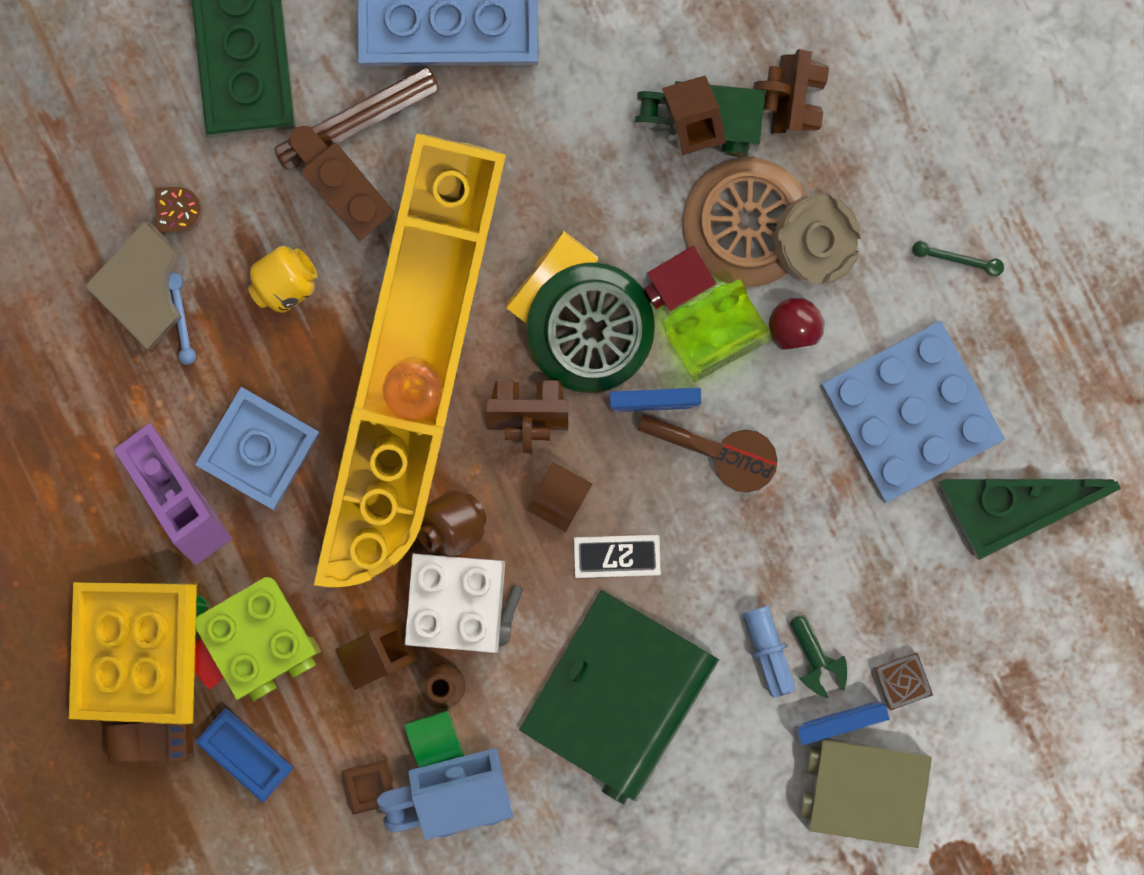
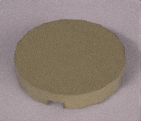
(817, 239)

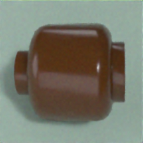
(452, 524)

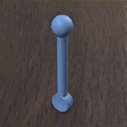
(187, 354)

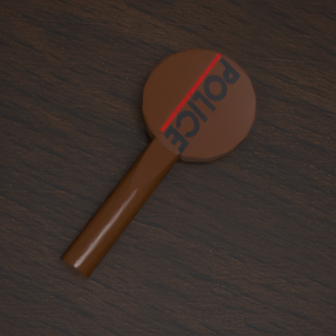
(742, 459)

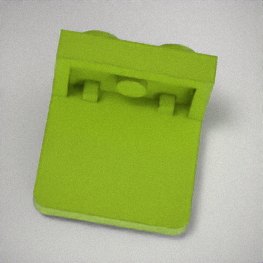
(256, 639)

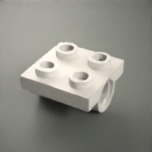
(455, 603)

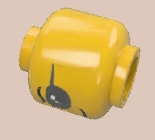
(282, 279)

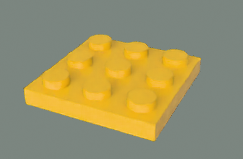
(133, 652)

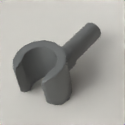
(507, 615)

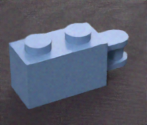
(450, 797)

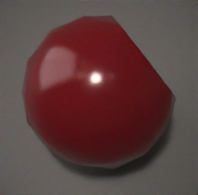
(796, 324)

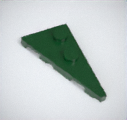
(1006, 510)

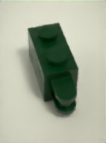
(740, 115)

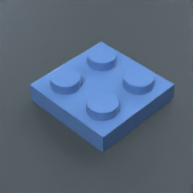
(258, 448)

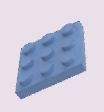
(912, 412)

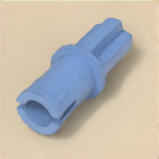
(769, 651)

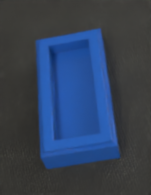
(655, 399)
(841, 722)
(244, 755)

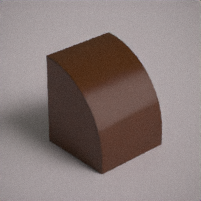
(694, 115)
(559, 497)
(376, 654)

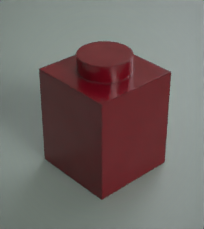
(679, 281)

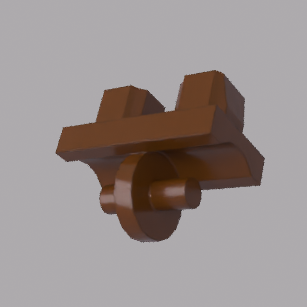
(787, 92)
(527, 418)

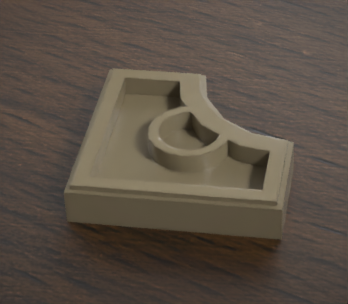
(137, 285)

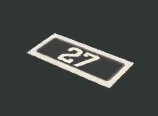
(617, 556)

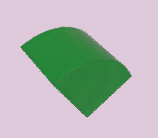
(434, 738)

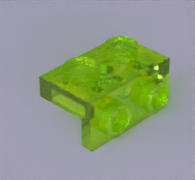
(716, 330)

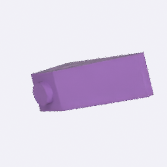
(172, 495)

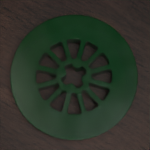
(557, 294)

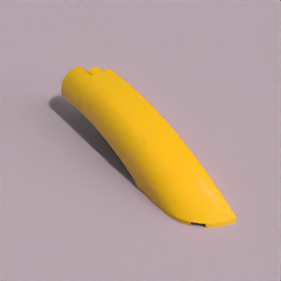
(419, 315)

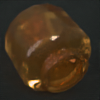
(408, 404)

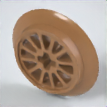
(698, 218)

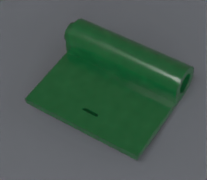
(626, 701)

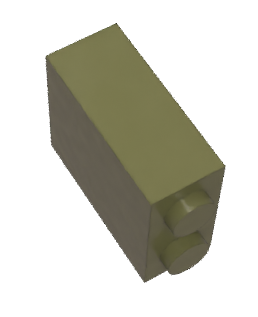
(866, 792)

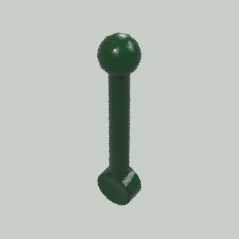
(992, 267)

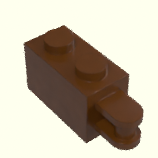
(340, 183)

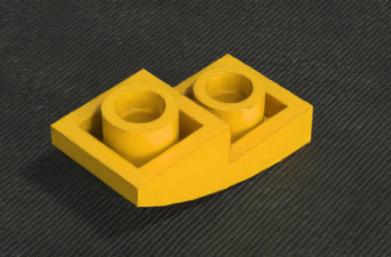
(561, 254)

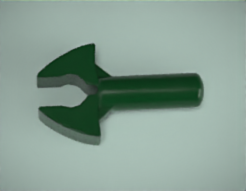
(817, 658)

